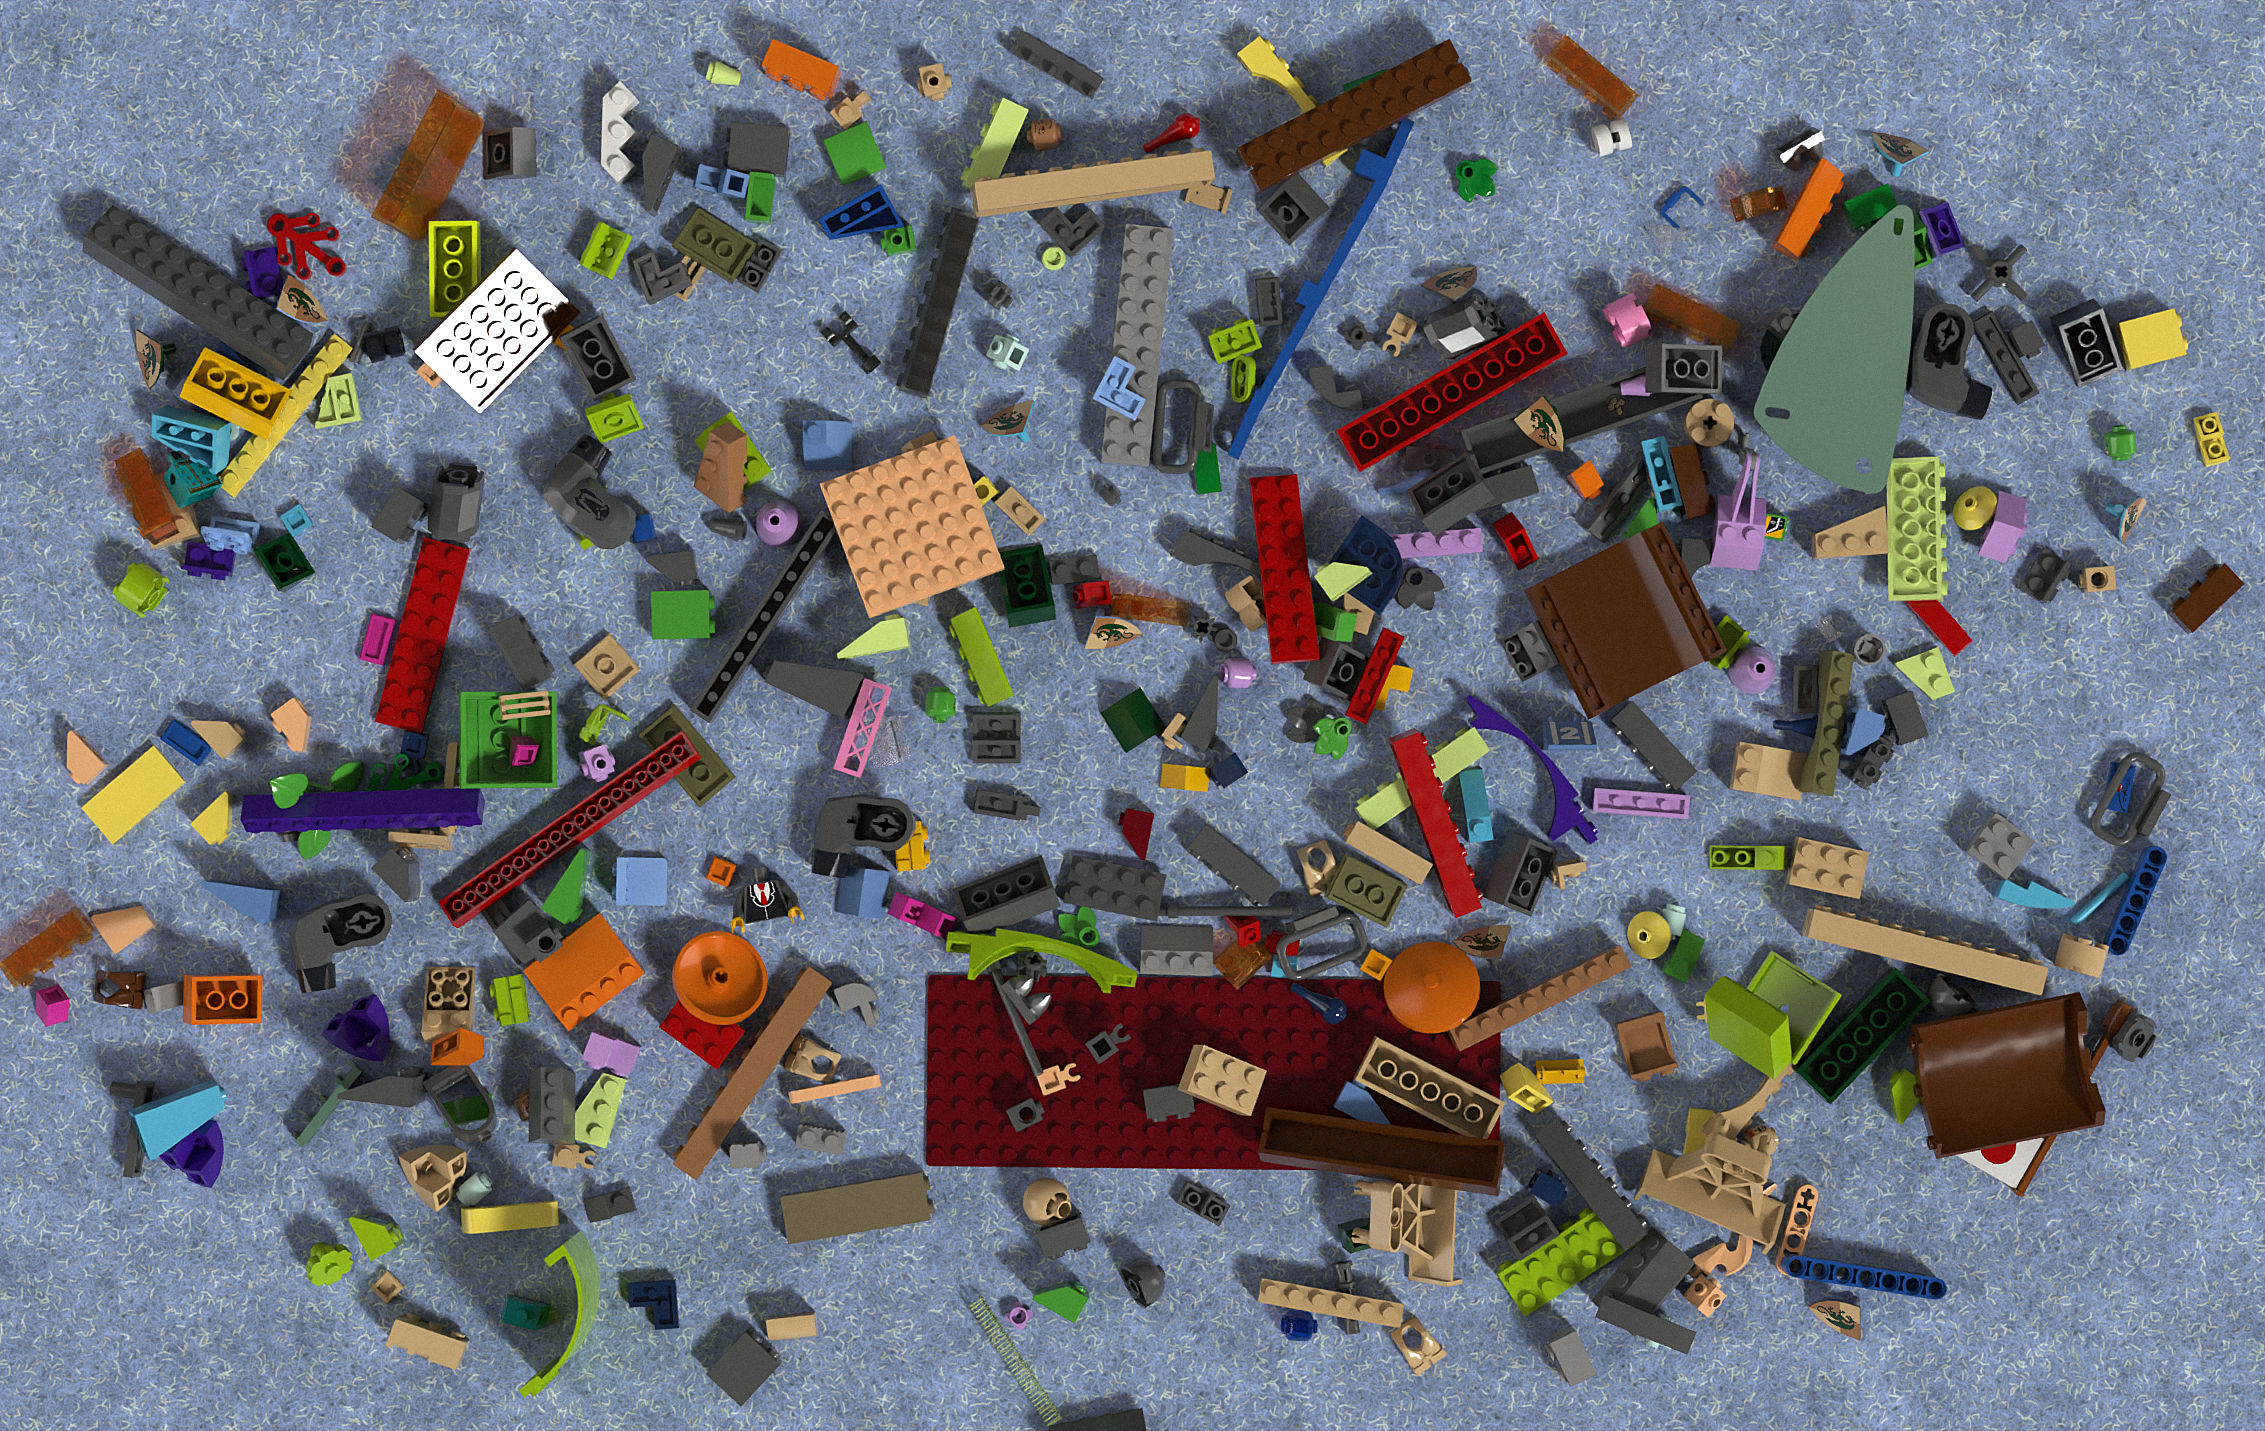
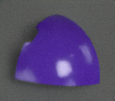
(361, 1030)
(198, 1154)

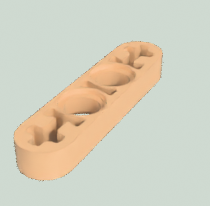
(834, 1088)
(1793, 1228)

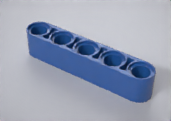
(2144, 893)

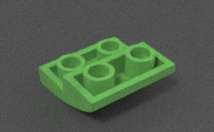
(854, 153)

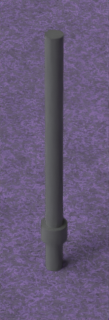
(1175, 911)
(995, 970)

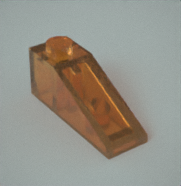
(1150, 609)

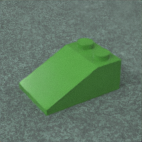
(568, 895)

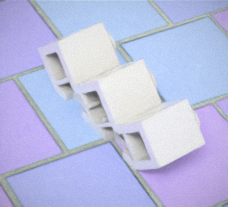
(617, 132)

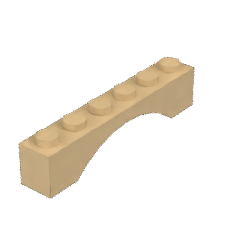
(1741, 1114)
(1330, 1302)

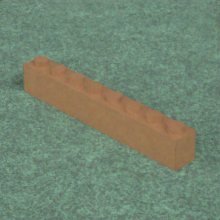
(1539, 997)

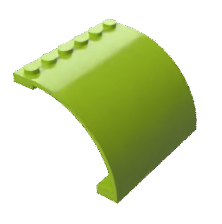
(588, 1289)

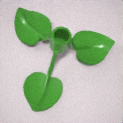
(290, 786)

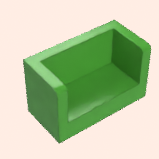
(760, 198)
(1334, 622)

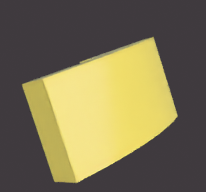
(2210, 439)
(1696, 1119)

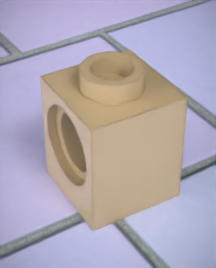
(2107, 576)

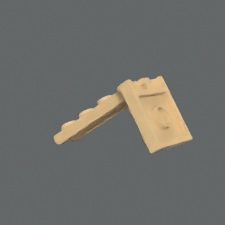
(428, 839)

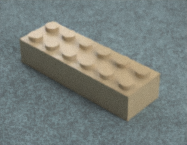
(1429, 1090)

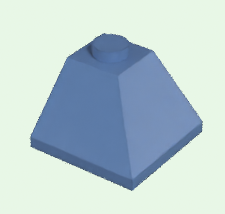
(827, 445)
(1860, 729)

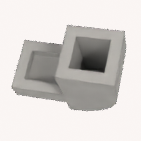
(860, 995)
(164, 996)

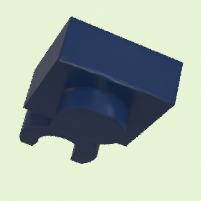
(415, 746)

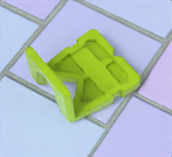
(595, 722)

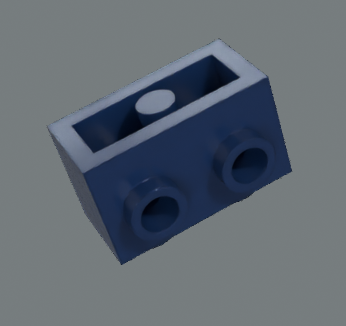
(1547, 1187)

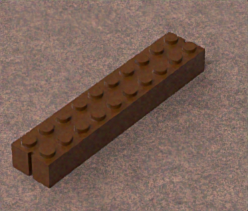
(1353, 116)
(1382, 1151)

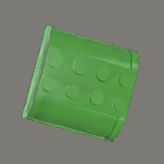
(486, 742)

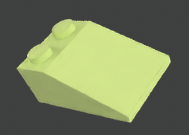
(883, 637)

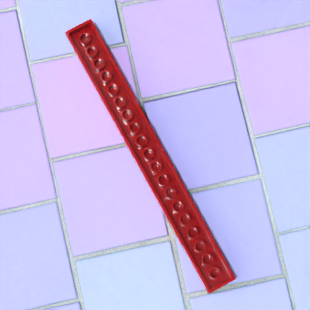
(569, 829)

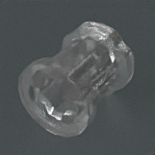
(1828, 629)

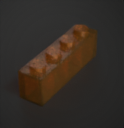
(1591, 77)
(1691, 317)
(146, 497)
(47, 947)

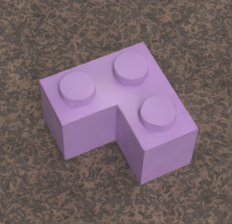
(2004, 528)
(611, 1051)

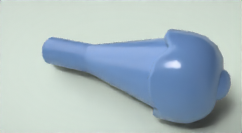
(1404, 485)

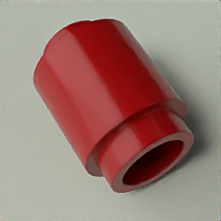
(1272, 940)

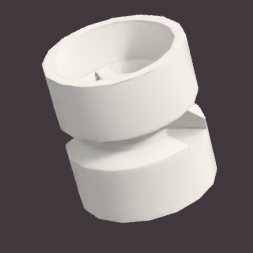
(1603, 140)

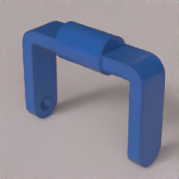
(1673, 199)

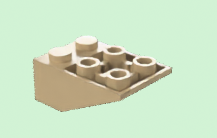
(448, 1001)

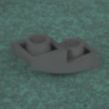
(760, 265)
(1202, 1203)

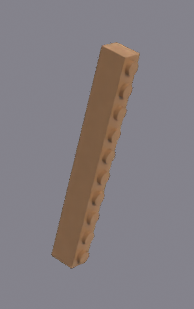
(752, 1073)

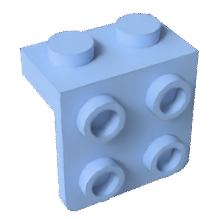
(231, 534)
(640, 881)

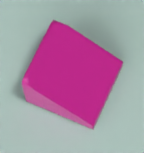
(522, 750)

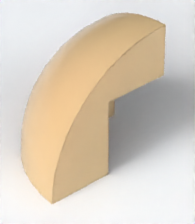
(434, 1172)

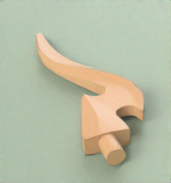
(1719, 1254)

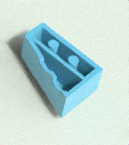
(195, 434)

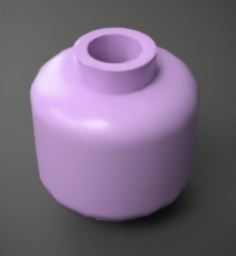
(1237, 672)

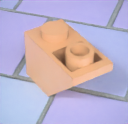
(294, 722)

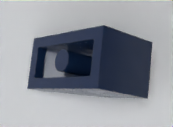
(1228, 771)

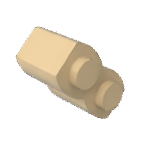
(1248, 601)

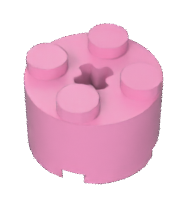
(1628, 321)

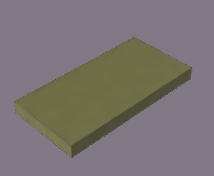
(703, 777)

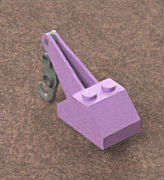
(1740, 519)

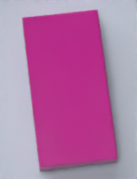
(377, 639)

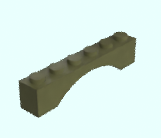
(1821, 766)

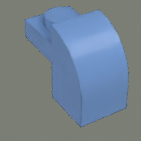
(721, 182)

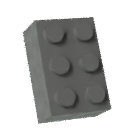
(598, 357)

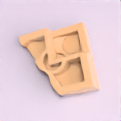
(123, 926)

